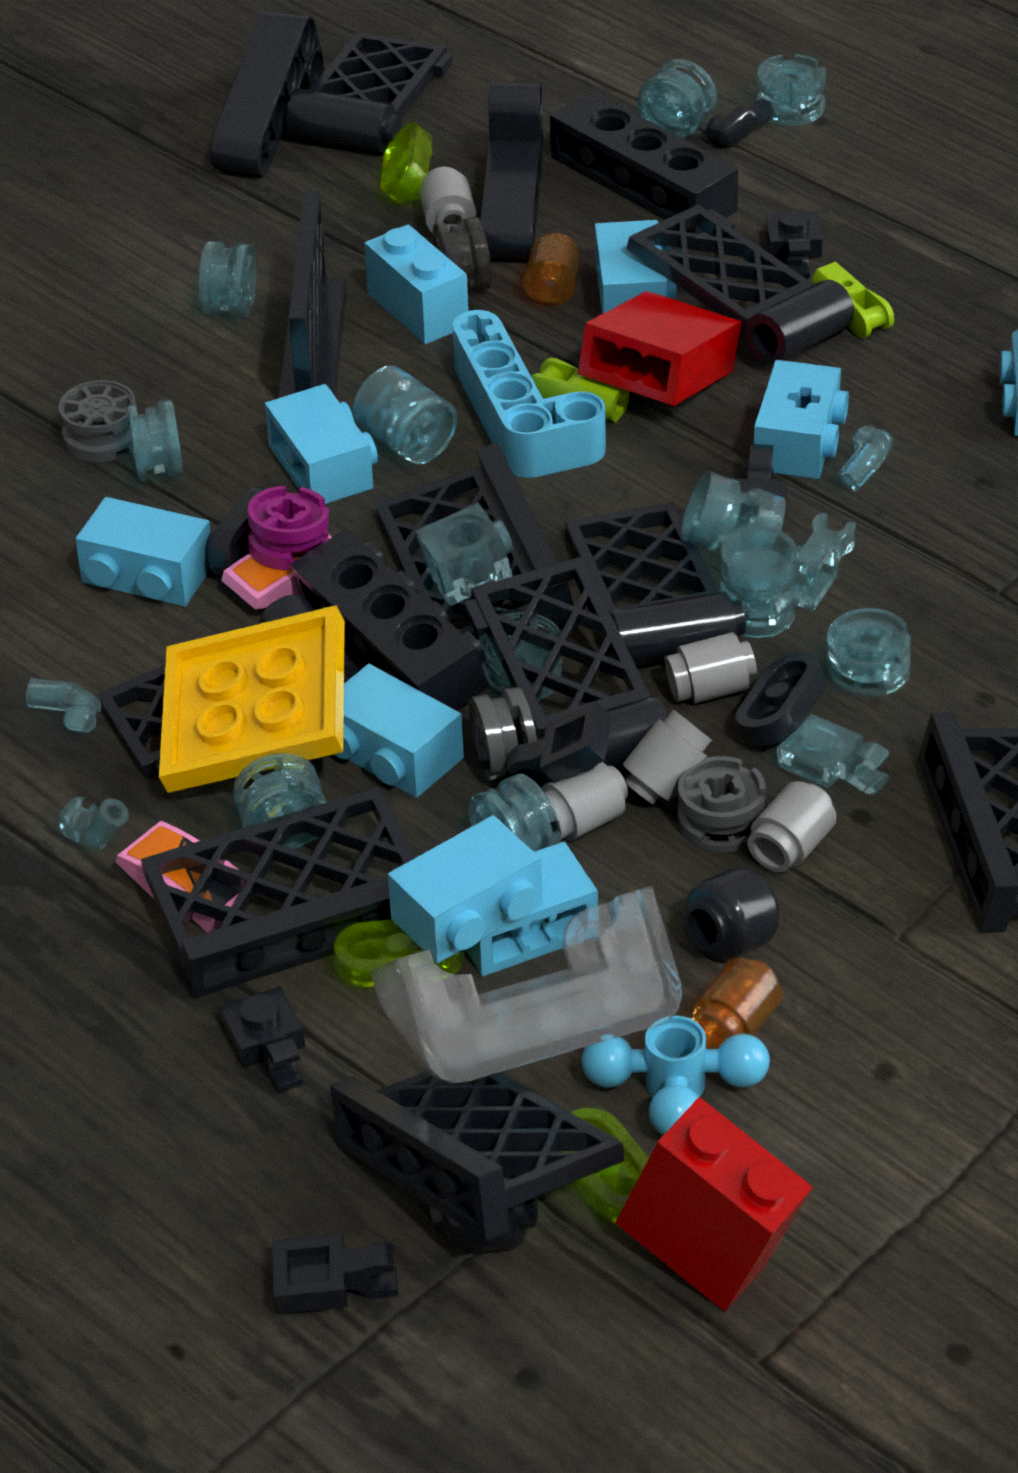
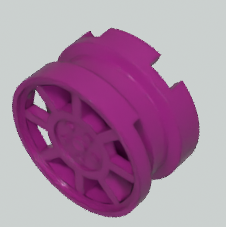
(285, 525)

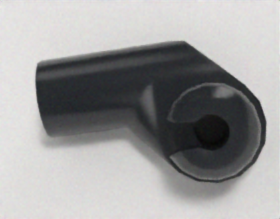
(739, 122)

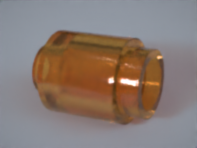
(552, 269)
(737, 1001)

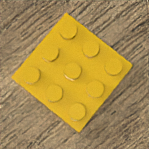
(252, 698)

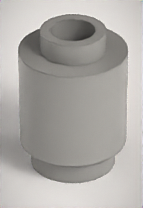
(446, 197)
(710, 668)
(663, 756)
(586, 800)
(791, 826)

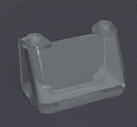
(614, 986)

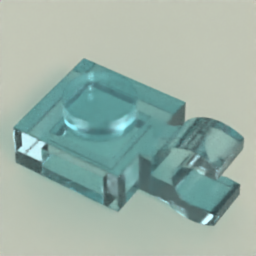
(819, 560)
(830, 752)

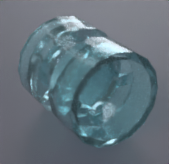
(405, 414)
(719, 502)
(761, 574)

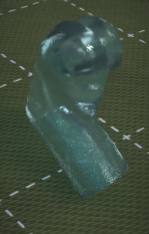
(871, 450)
(65, 696)
(92, 826)

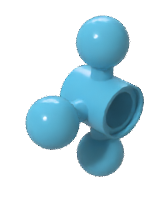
(675, 1065)

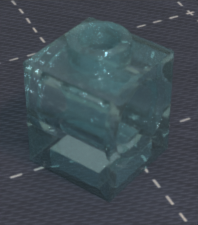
(465, 552)

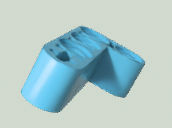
(531, 431)

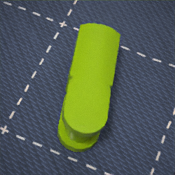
(869, 308)
(562, 378)

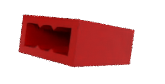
(659, 347)
(712, 1203)

